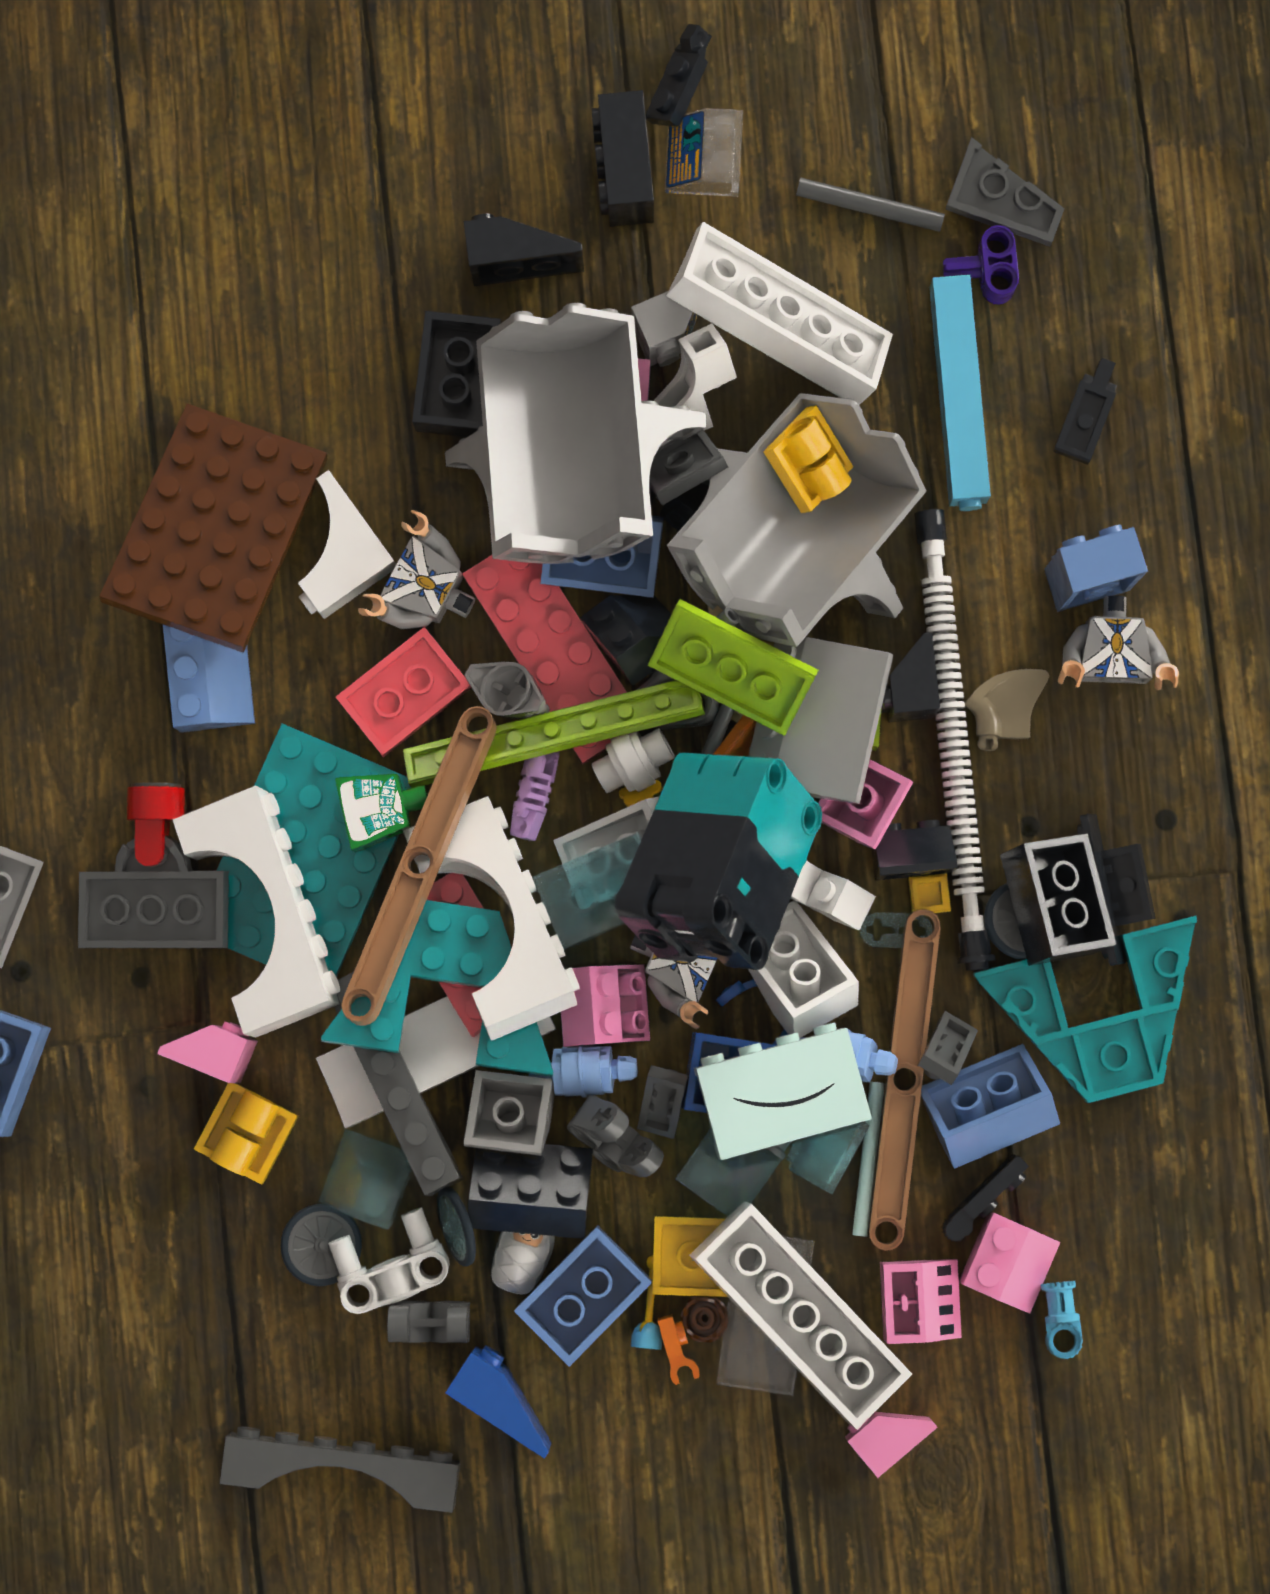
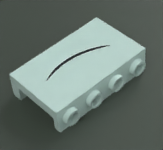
(782, 1091)

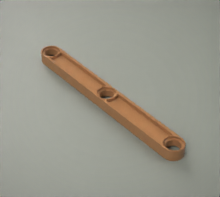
(408, 889)
(902, 1106)

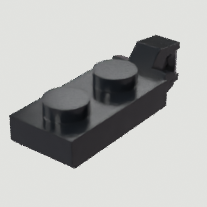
(680, 78)
(1087, 414)

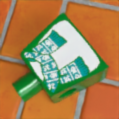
(376, 807)

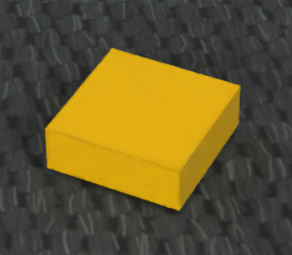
(929, 893)

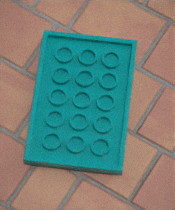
(335, 878)

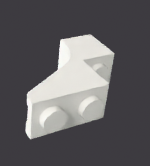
(703, 367)
(832, 896)

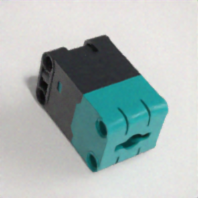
(719, 859)

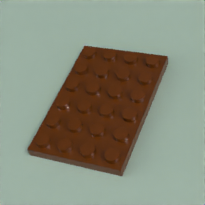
(214, 528)

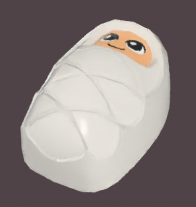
(520, 1261)

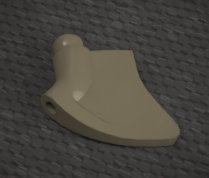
(1005, 706)

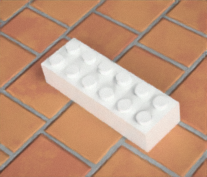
(800, 1314)

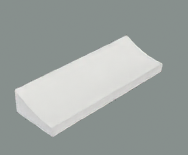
(780, 315)
(433, 1047)

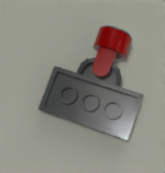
(153, 892)

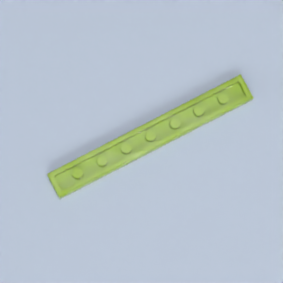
(567, 728)

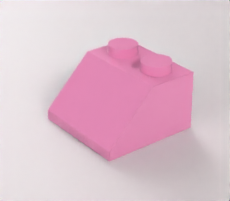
(879, 802)
(214, 1051)
(1009, 1262)

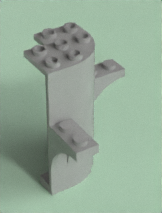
(566, 436)
(789, 567)

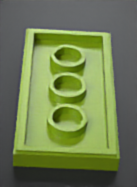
(732, 667)

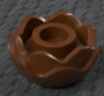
(693, 1320)

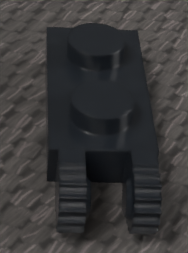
(982, 1199)

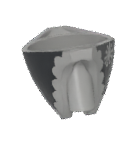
(506, 689)

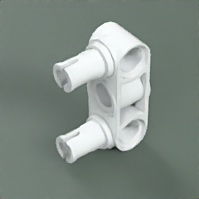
(393, 1278)

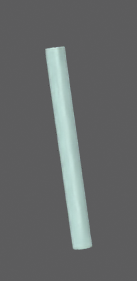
(868, 1161)

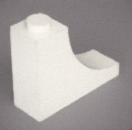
(350, 559)

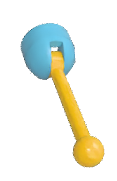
(647, 1333)

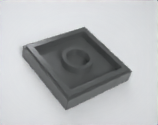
(684, 465)

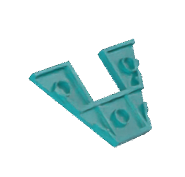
(450, 947)
(1113, 1052)

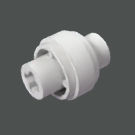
(633, 761)

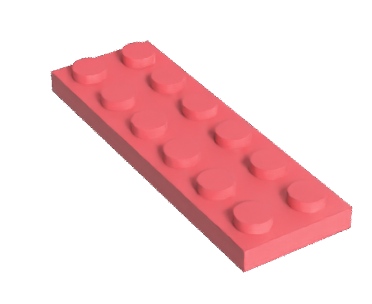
(545, 637)

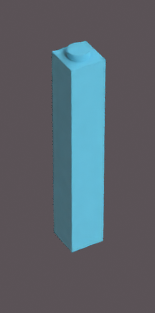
(959, 392)

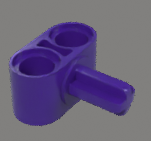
(989, 265)

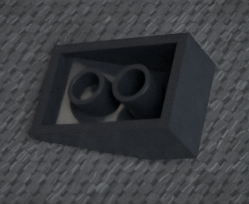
(513, 251)

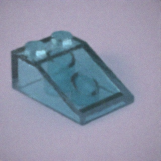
(584, 891)

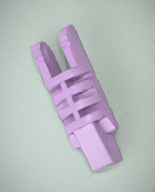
(533, 795)

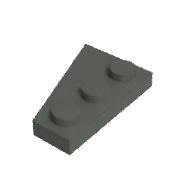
(998, 196)

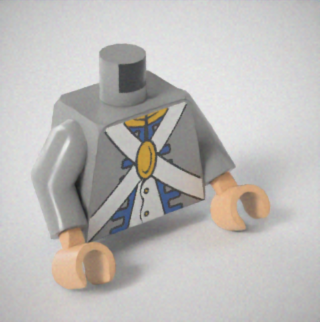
(422, 582)
(1116, 650)
(677, 983)

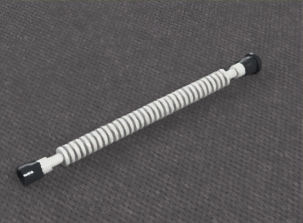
(974, 939)

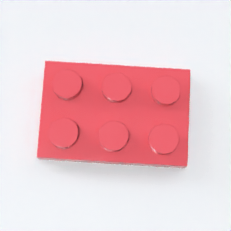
(403, 691)

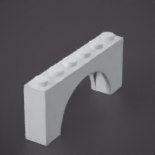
(296, 974)
(533, 978)

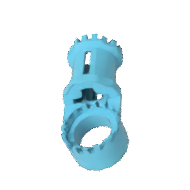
(1062, 1316)

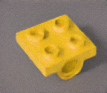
(809, 460)
(246, 1132)

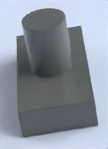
(947, 1048)
(662, 1101)

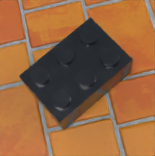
(623, 158)
(449, 374)
(1058, 899)
(531, 1191)

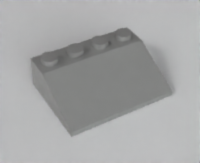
(836, 722)

